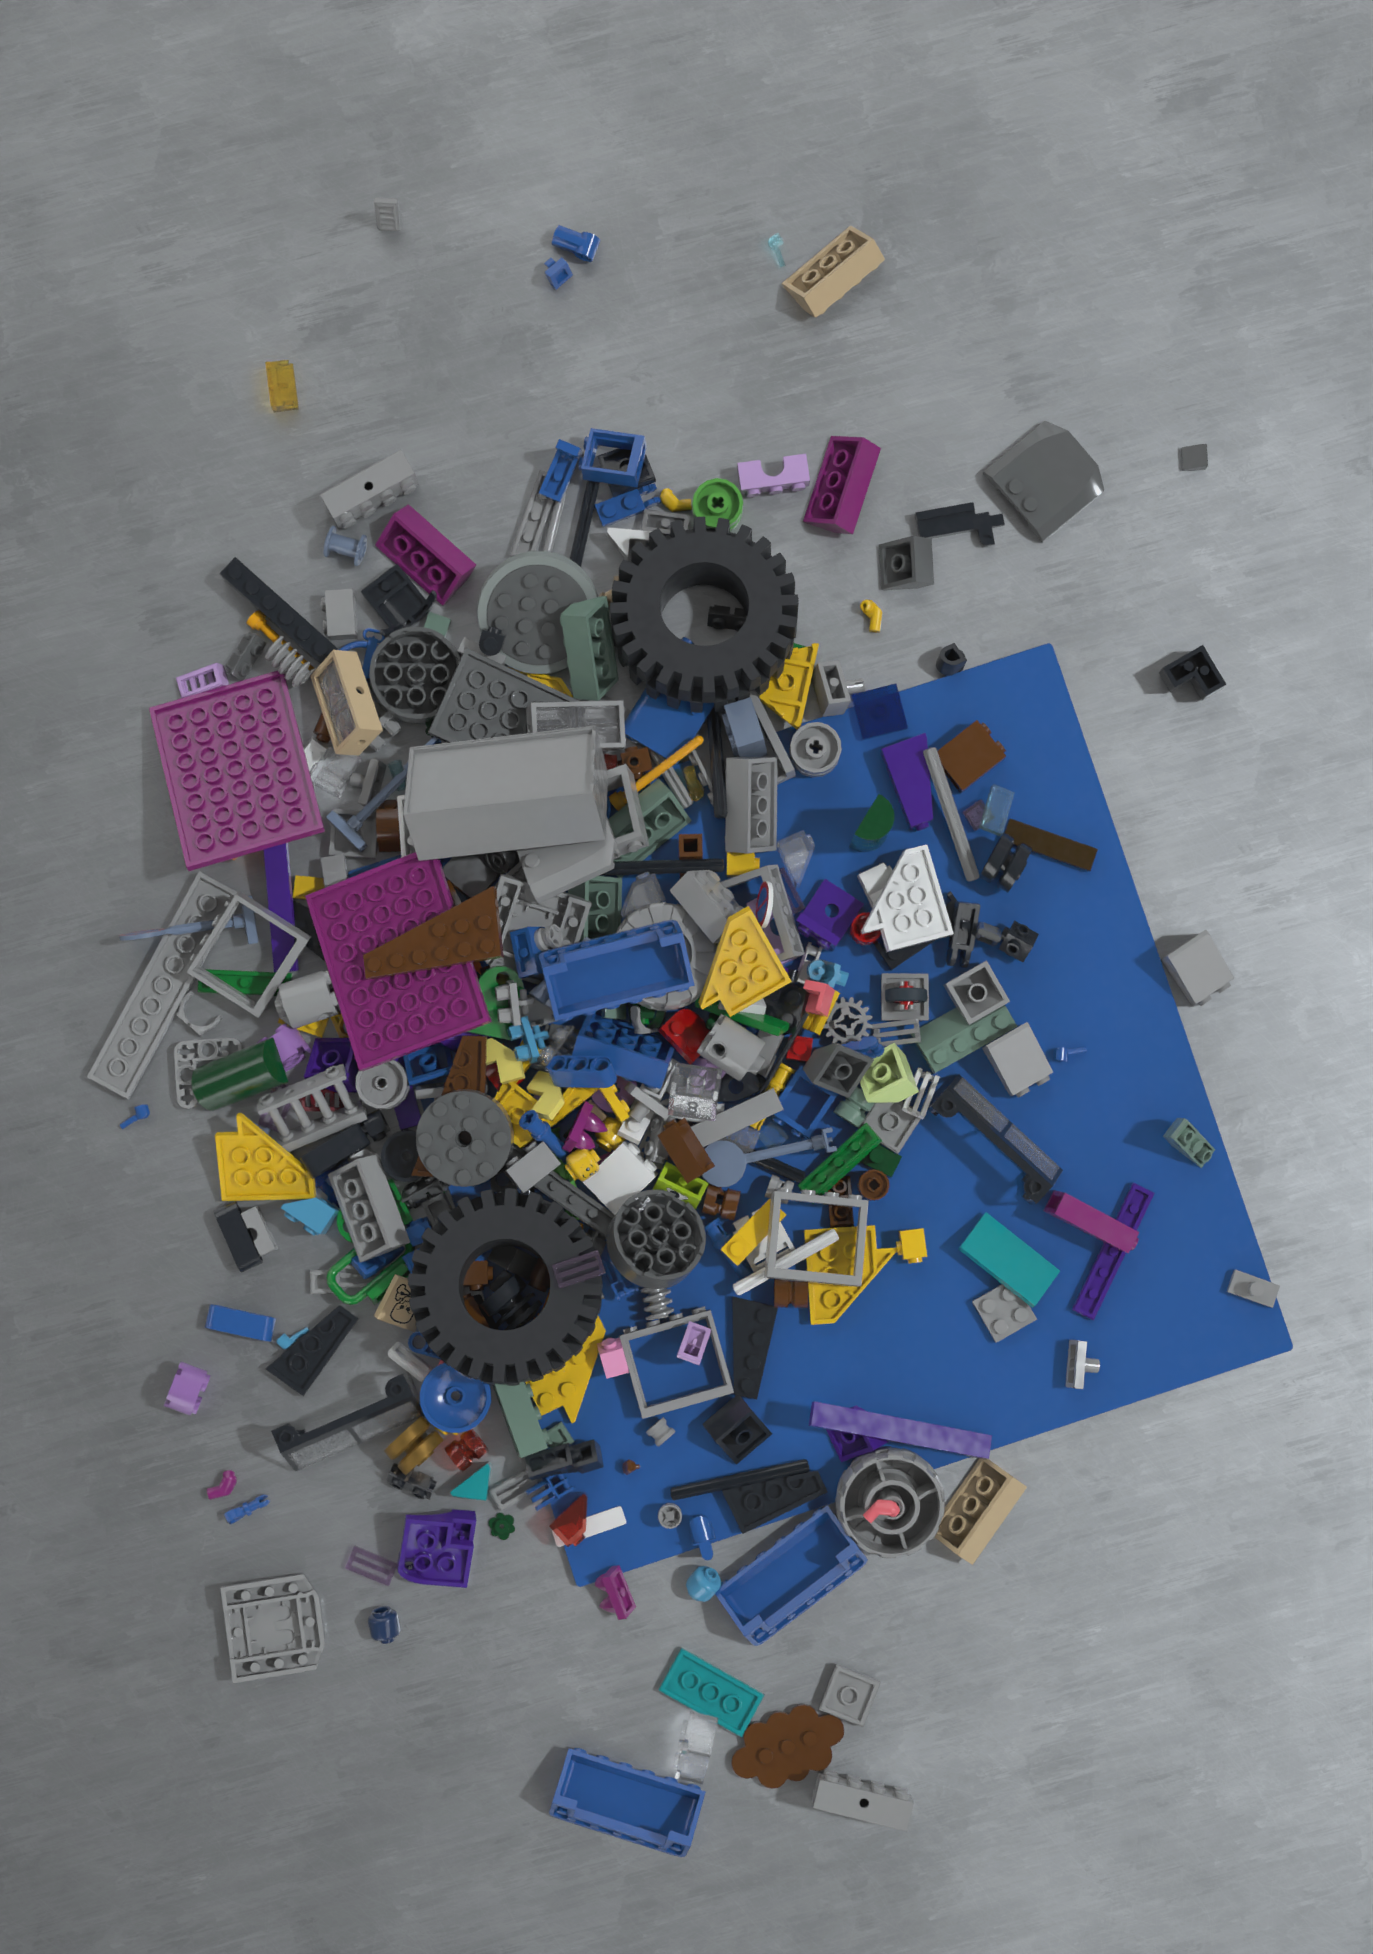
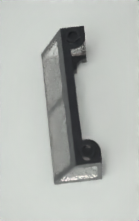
(1039, 1168)
(310, 1447)

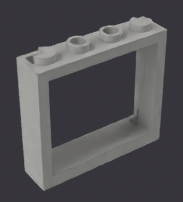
(631, 842)
(781, 909)
(208, 942)
(808, 1276)
(687, 1400)

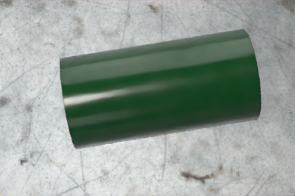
(874, 826)
(238, 1076)

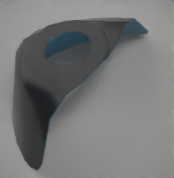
(751, 1085)

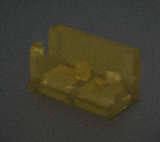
(282, 386)

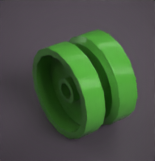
(720, 493)

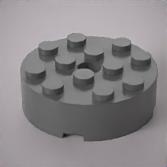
(390, 673)
(440, 1141)
(644, 1258)

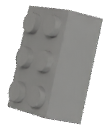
(706, 901)

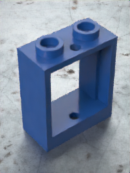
(615, 440)
(797, 1129)

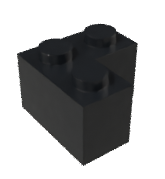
(1197, 669)

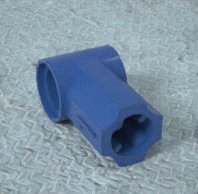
(582, 244)

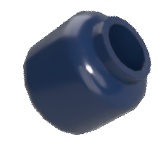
(384, 1624)

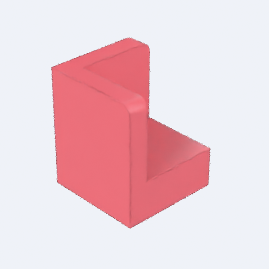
(819, 997)

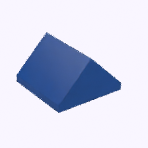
(428, 1064)

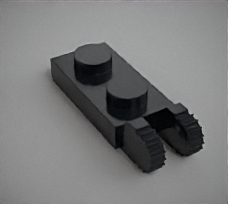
(964, 929)

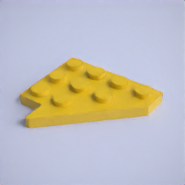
(743, 966)
(258, 1167)
(830, 1301)
(569, 1384)

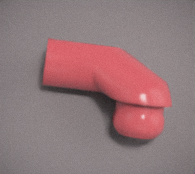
(882, 1507)

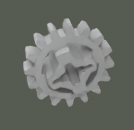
(849, 1032)

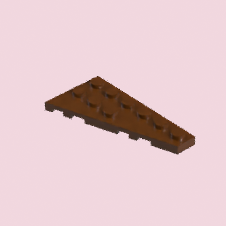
(453, 938)
(466, 1073)

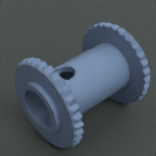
(345, 545)

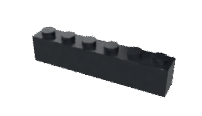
(277, 610)

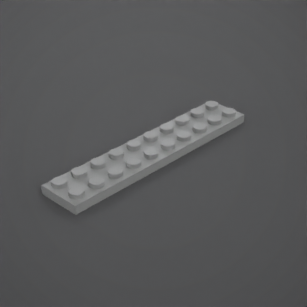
(158, 992)

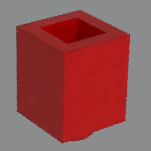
(800, 1049)

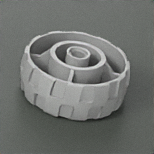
(698, 946)
(893, 1476)

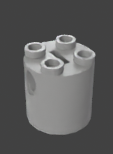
(307, 1000)
(732, 1048)

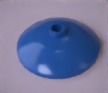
(451, 1414)

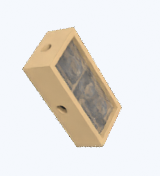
(346, 702)

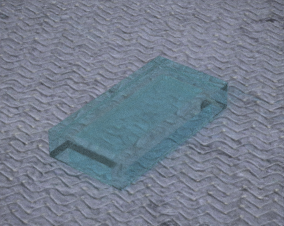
(996, 810)

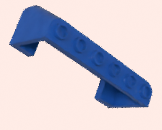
(616, 969)
(790, 1576)
(627, 1802)

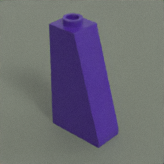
(911, 779)

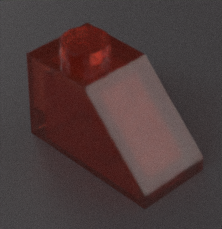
(572, 1522)

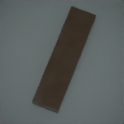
(1052, 845)

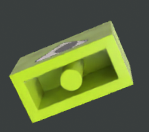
(672, 1181)

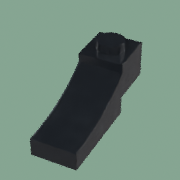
(564, 1459)

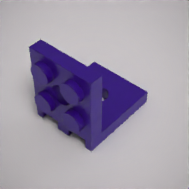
(818, 925)

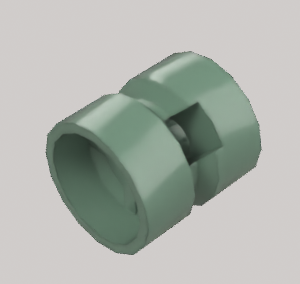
(853, 1108)

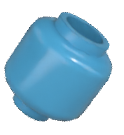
(703, 1583)

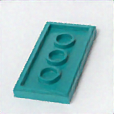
(1009, 1260)
(711, 1691)

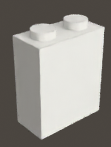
(621, 1176)

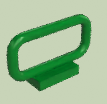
(376, 1288)

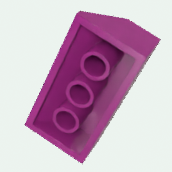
(842, 484)
(425, 554)

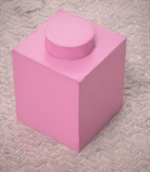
(612, 1357)

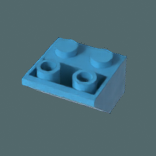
(315, 1213)

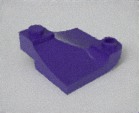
(438, 1548)

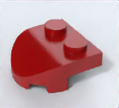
(685, 1033)

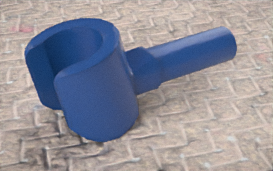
(1060, 1054)
(142, 1112)

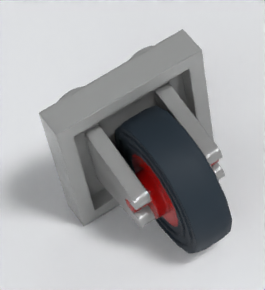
(904, 997)

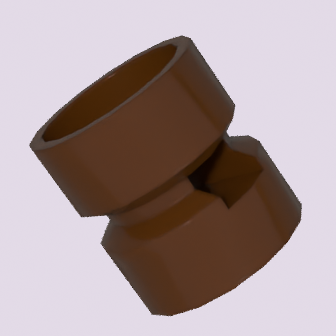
(873, 1185)
(729, 1204)
(790, 1292)

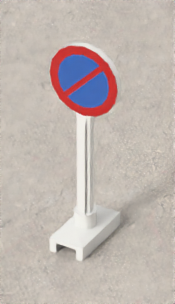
(763, 913)

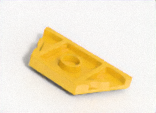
(790, 691)

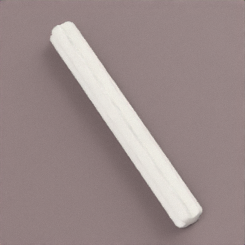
(787, 1261)

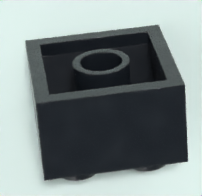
(737, 1429)

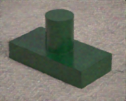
(882, 1160)

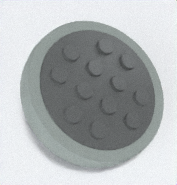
(526, 603)

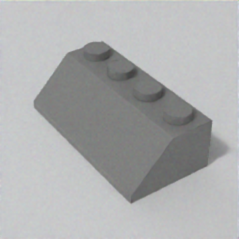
(751, 804)
(368, 1207)

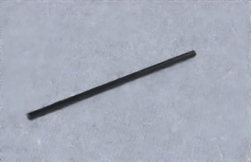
(784, 1052)

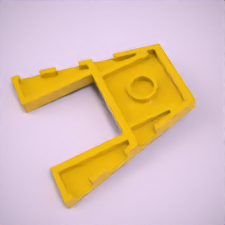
(518, 1101)

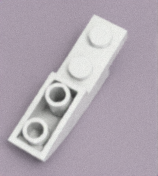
(632, 1129)

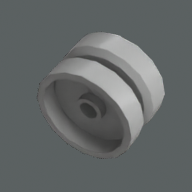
(819, 736)
(389, 1096)

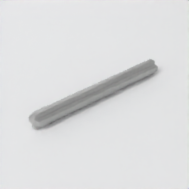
(951, 814)

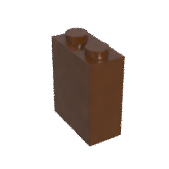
(970, 755)

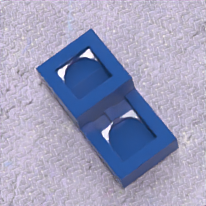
(372, 1266)

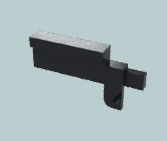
(957, 520)

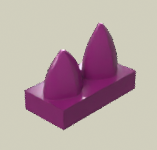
(584, 1120)
(619, 1596)

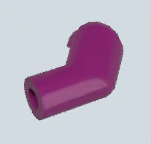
(225, 1487)

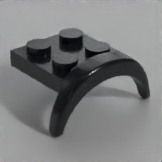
(397, 600)

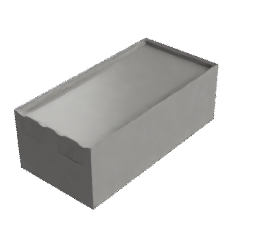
(506, 793)

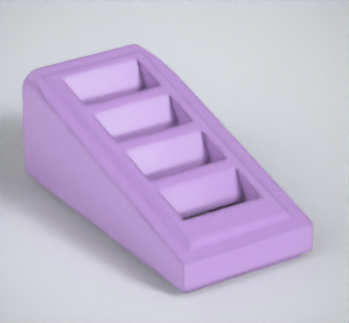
(216, 668)

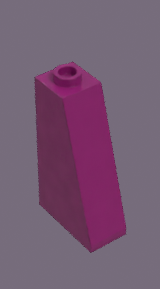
(1091, 1221)

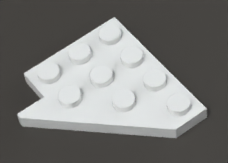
(910, 903)

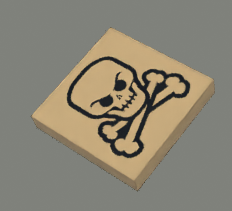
(395, 1305)

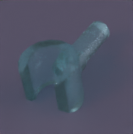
(774, 243)

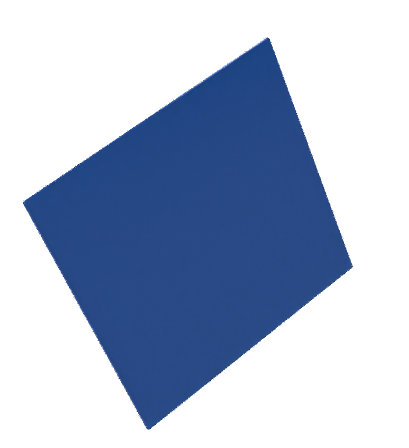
(913, 1334)

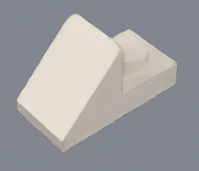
(624, 537)

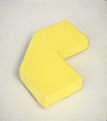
(507, 1065)
(551, 1096)

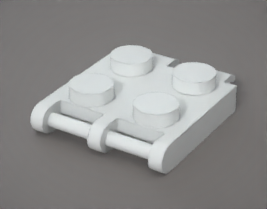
(759, 1251)

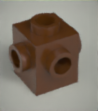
(633, 754)

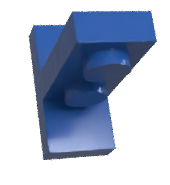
(561, 471)

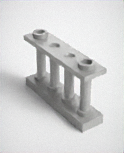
(312, 1129)

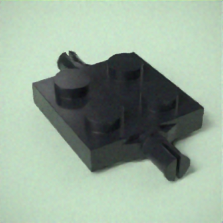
(788, 1003)

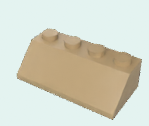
(834, 271)
(978, 1509)

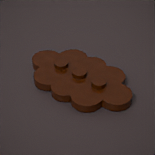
(787, 1746)

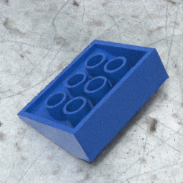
(633, 1055)

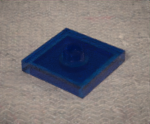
(879, 711)

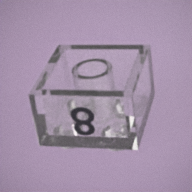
(695, 1092)

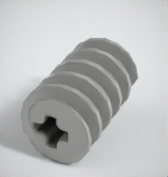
(288, 662)
(658, 1303)

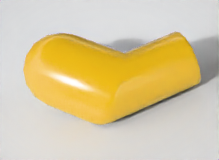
(672, 503)
(874, 613)

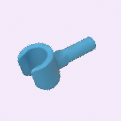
(285, 1342)

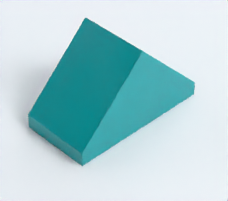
(476, 1485)

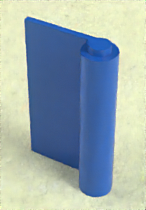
(661, 726)

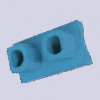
(827, 973)
(529, 1050)

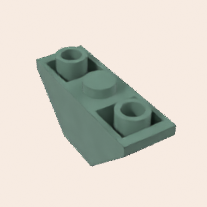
(1189, 1141)

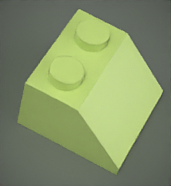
(889, 1077)

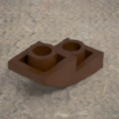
(841, 1215)

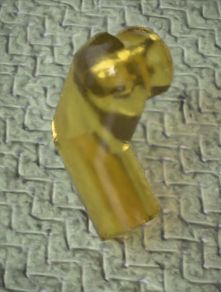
(694, 787)

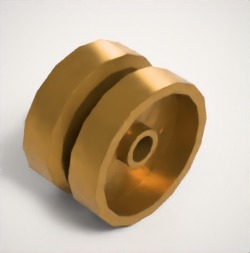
(415, 1447)

